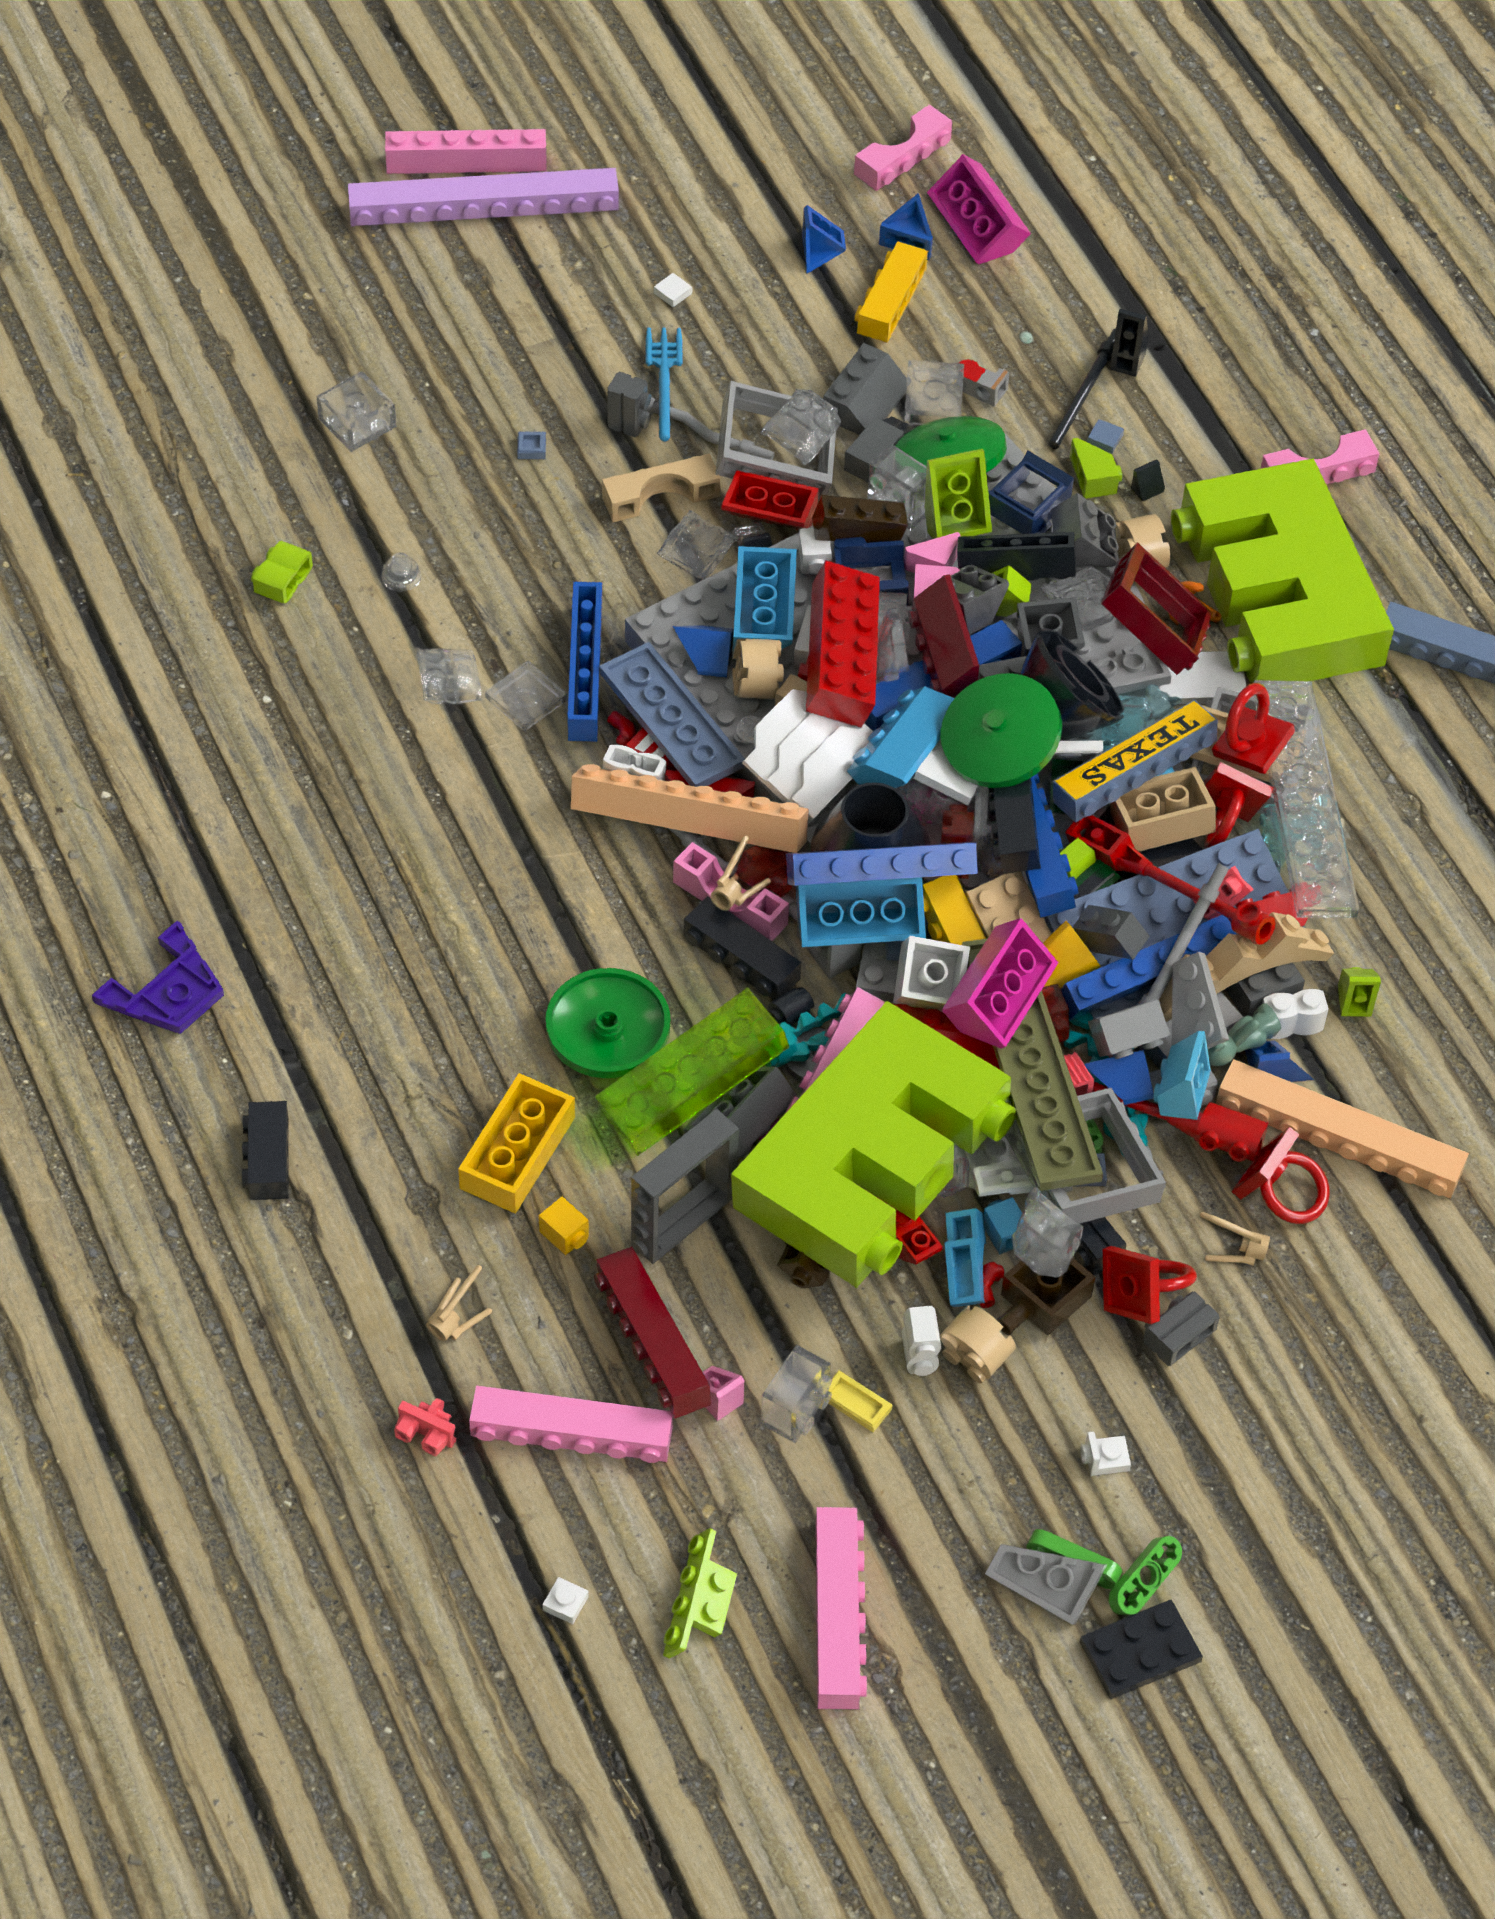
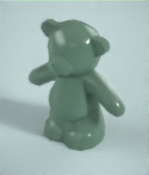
(1246, 1034)

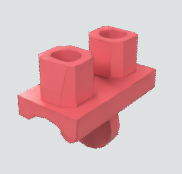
(1231, 891)
(428, 1421)

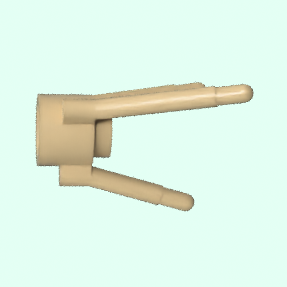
(729, 890)
(1252, 1243)
(445, 1320)

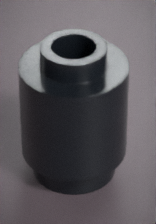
(790, 1006)

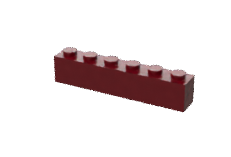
(653, 1333)

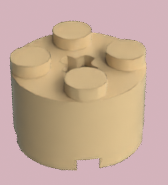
(1145, 531)
(757, 668)
(976, 1343)

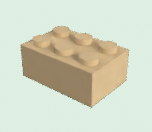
(1166, 810)
(1004, 901)

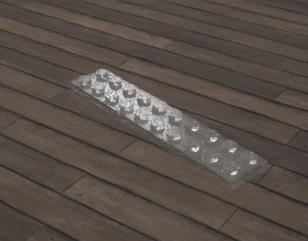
(1309, 808)

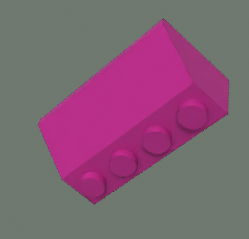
(978, 211)
(1001, 984)

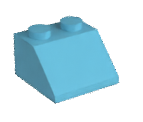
(1184, 1078)

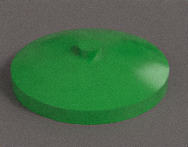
(955, 436)
(1001, 730)
(607, 1022)

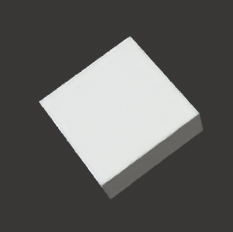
(673, 290)

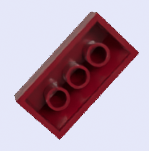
(944, 638)

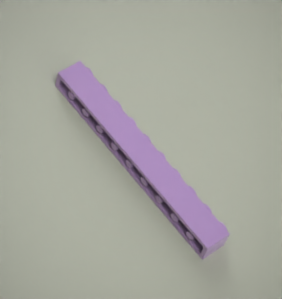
(483, 196)

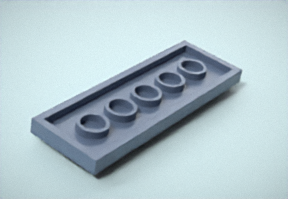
(672, 716)

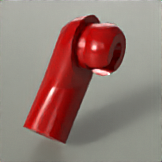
(625, 726)
(991, 1273)

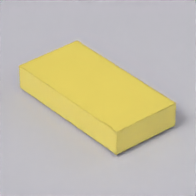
(858, 1401)

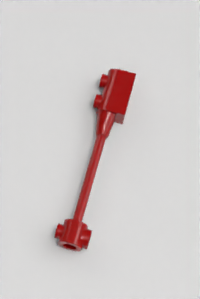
(1117, 851)
(1214, 1129)

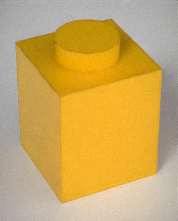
(564, 1226)

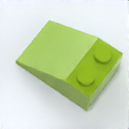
(957, 495)

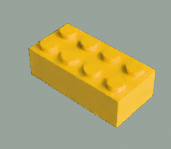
(516, 1143)

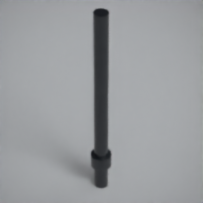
(1104, 355)

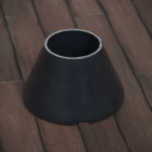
(1078, 687)
(870, 808)

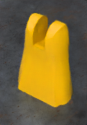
(1071, 954)

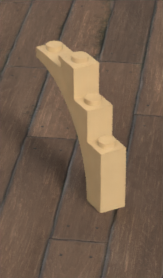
(1240, 958)

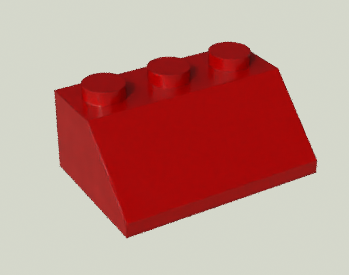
(771, 500)

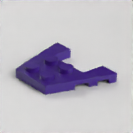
(175, 994)

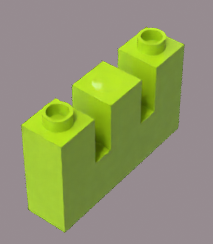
(1284, 574)
(874, 1119)

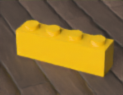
(891, 291)
(949, 912)

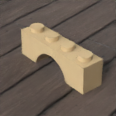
(689, 477)

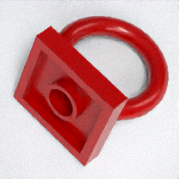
(1252, 736)
(1235, 797)
(1269, 1167)
(1134, 1284)

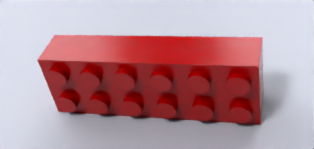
(843, 644)

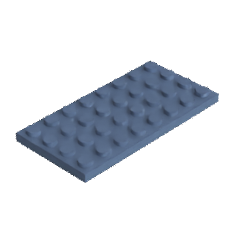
(1164, 910)

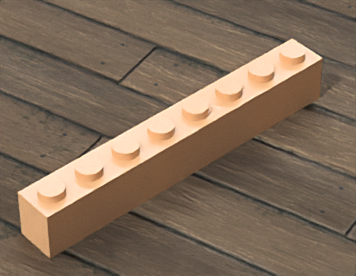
(689, 808)
(1343, 1129)

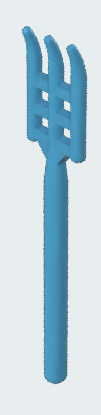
(664, 350)

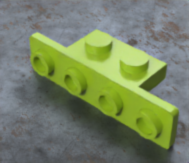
(702, 1596)

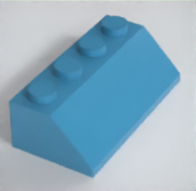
(765, 594)
(902, 740)
(860, 912)

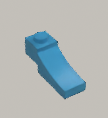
(965, 1256)

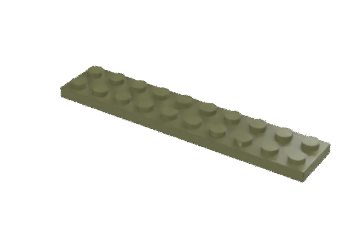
(1046, 1100)

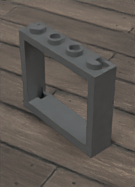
(710, 1139)

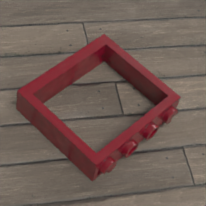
(1143, 623)

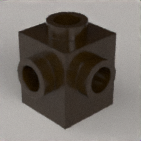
(802, 1269)

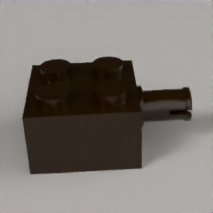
(1043, 1298)

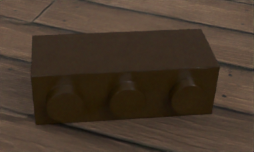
(857, 517)

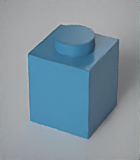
(1001, 1223)

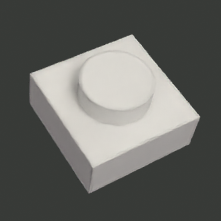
(565, 1600)

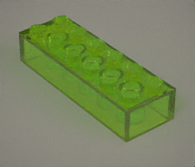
(692, 1071)

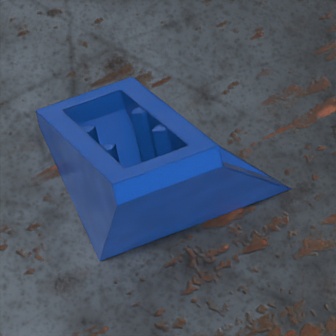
(907, 226)
(820, 239)
(707, 647)
(1276, 1061)
(1126, 1076)

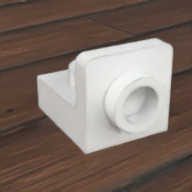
(1105, 1454)

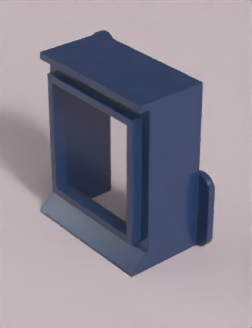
(1019, 516)
(859, 554)

